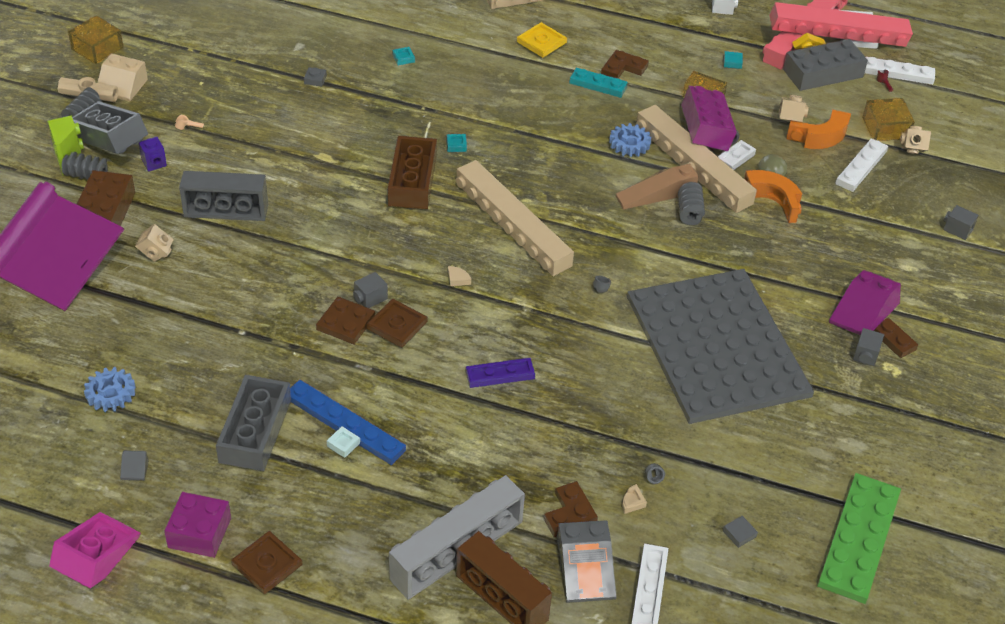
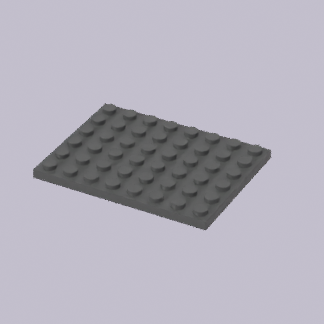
(718, 346)

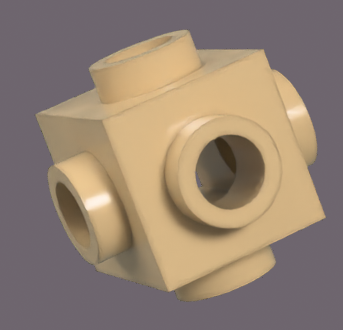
(921, 136)
(154, 243)

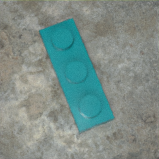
(598, 82)

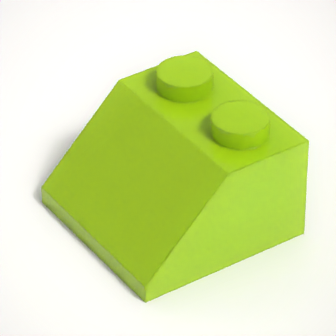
(65, 137)

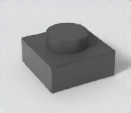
(315, 76)

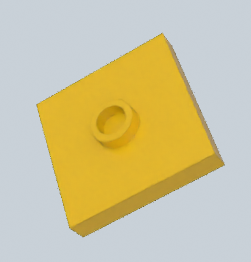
(541, 39)

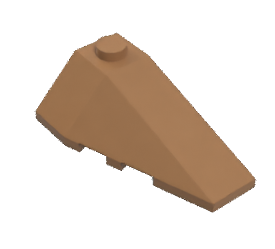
(657, 187)

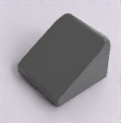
(134, 465)

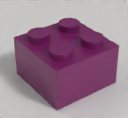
(198, 524)

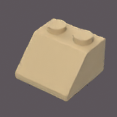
(124, 73)

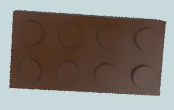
(412, 172)
(108, 195)
(502, 581)

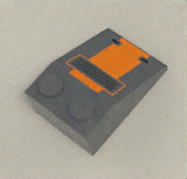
(586, 561)

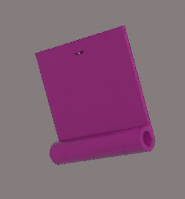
(54, 246)

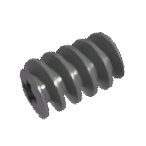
(81, 102)
(82, 166)
(691, 203)

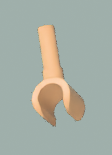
(182, 121)

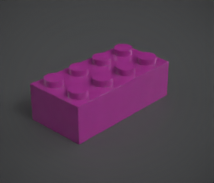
(708, 118)

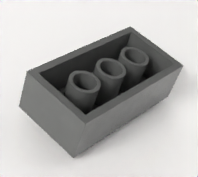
(825, 64)
(110, 127)
(224, 195)
(253, 423)

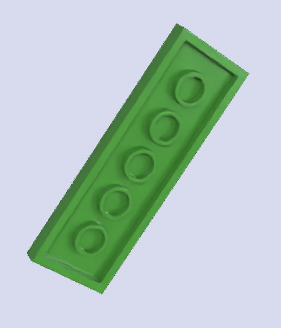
(859, 538)

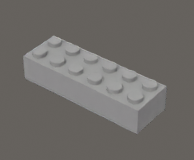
(434, 549)

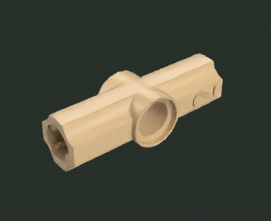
(75, 87)

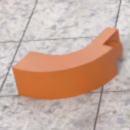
(820, 135)
(777, 188)

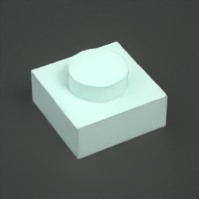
(343, 442)

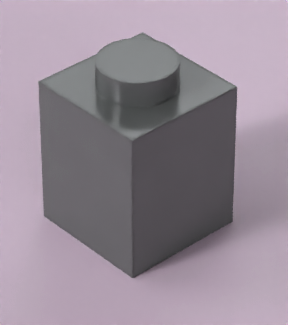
(960, 222)
(370, 290)
(868, 347)

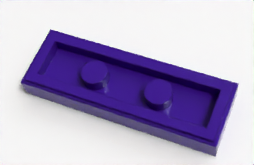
(500, 372)

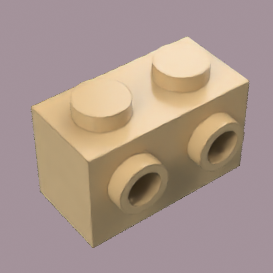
(793, 108)

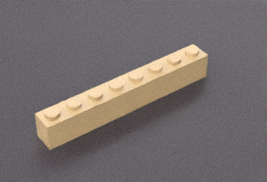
(711, 170)
(515, 218)

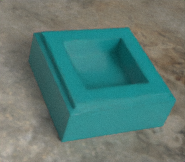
(403, 56)
(733, 60)
(456, 143)

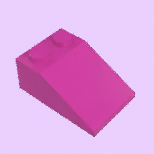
(92, 549)

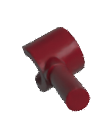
(883, 78)

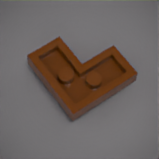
(623, 62)
(574, 508)

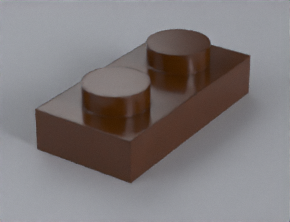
(896, 338)

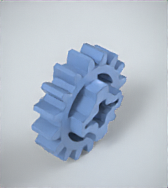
(630, 140)
(109, 389)

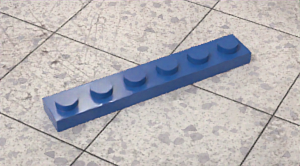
(338, 416)

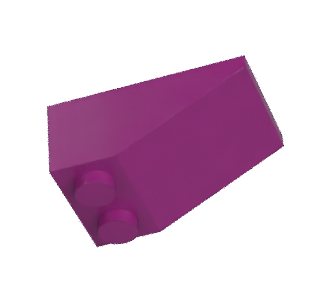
(866, 302)

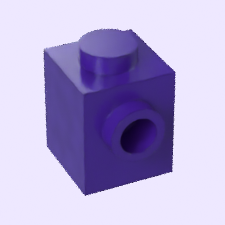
(152, 149)

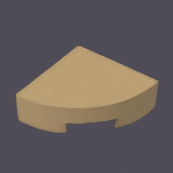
(458, 276)
(633, 500)

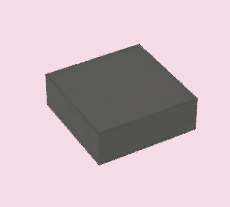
(740, 531)

